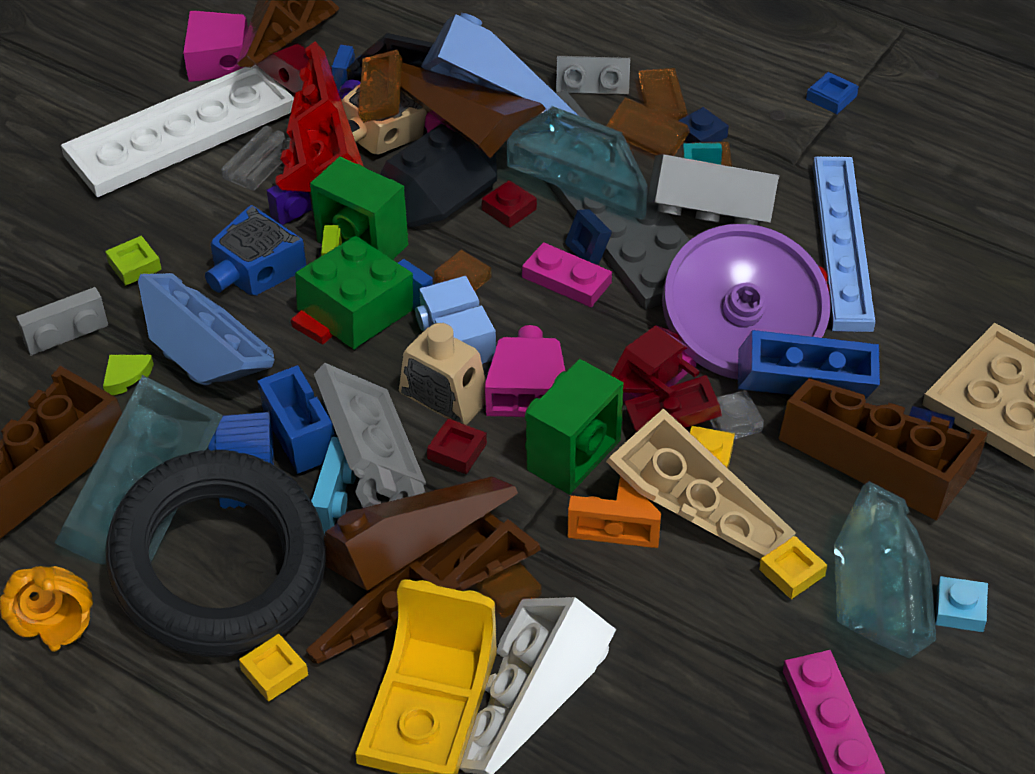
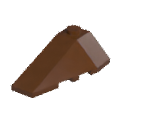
(388, 536)

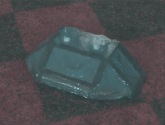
(580, 159)
(884, 574)

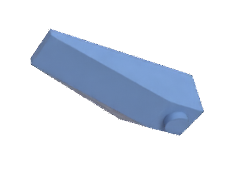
(480, 57)

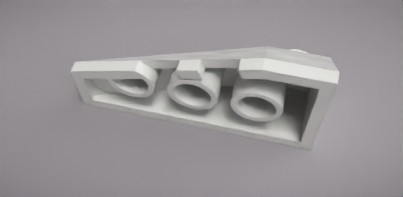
(546, 658)

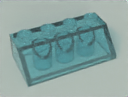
(148, 433)

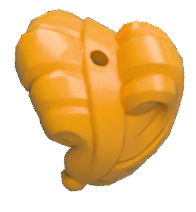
(57, 611)

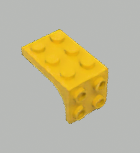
(432, 681)

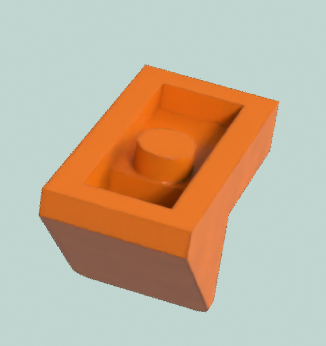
(625, 521)

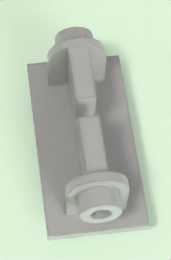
(593, 74)

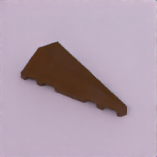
(279, 23)
(472, 110)
(455, 564)

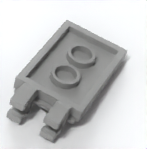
(370, 436)

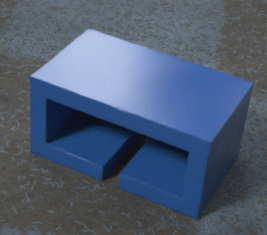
(296, 418)

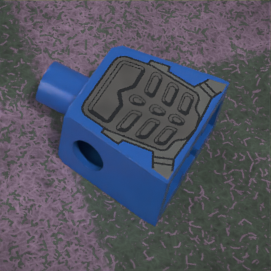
(254, 254)

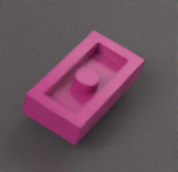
(567, 274)

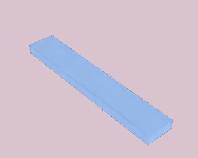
(843, 245)

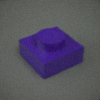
(286, 204)

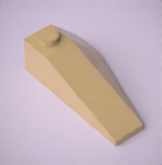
(690, 481)

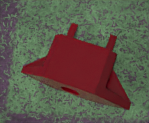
(286, 66)
(652, 362)

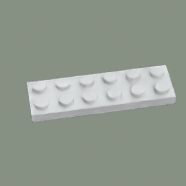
(176, 129)

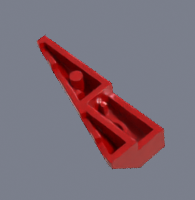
(315, 126)

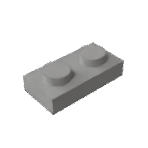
(62, 321)

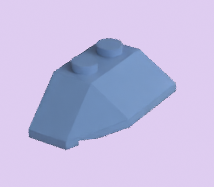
(199, 332)

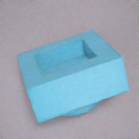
(961, 604)

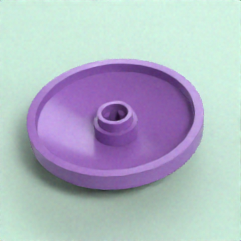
(739, 283)

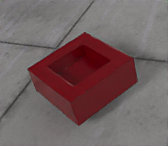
(509, 204)
(457, 446)

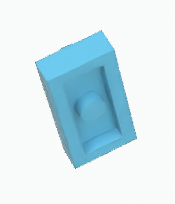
(330, 493)

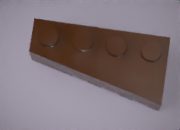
(52, 444)
(882, 445)

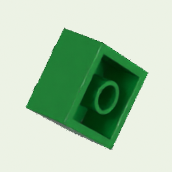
(361, 206)
(354, 291)
(573, 425)

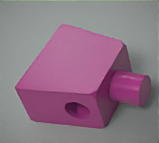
(213, 44)
(521, 371)

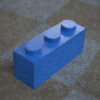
(786, 361)

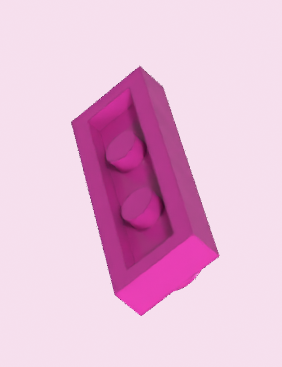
(831, 715)

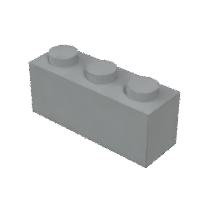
(712, 190)

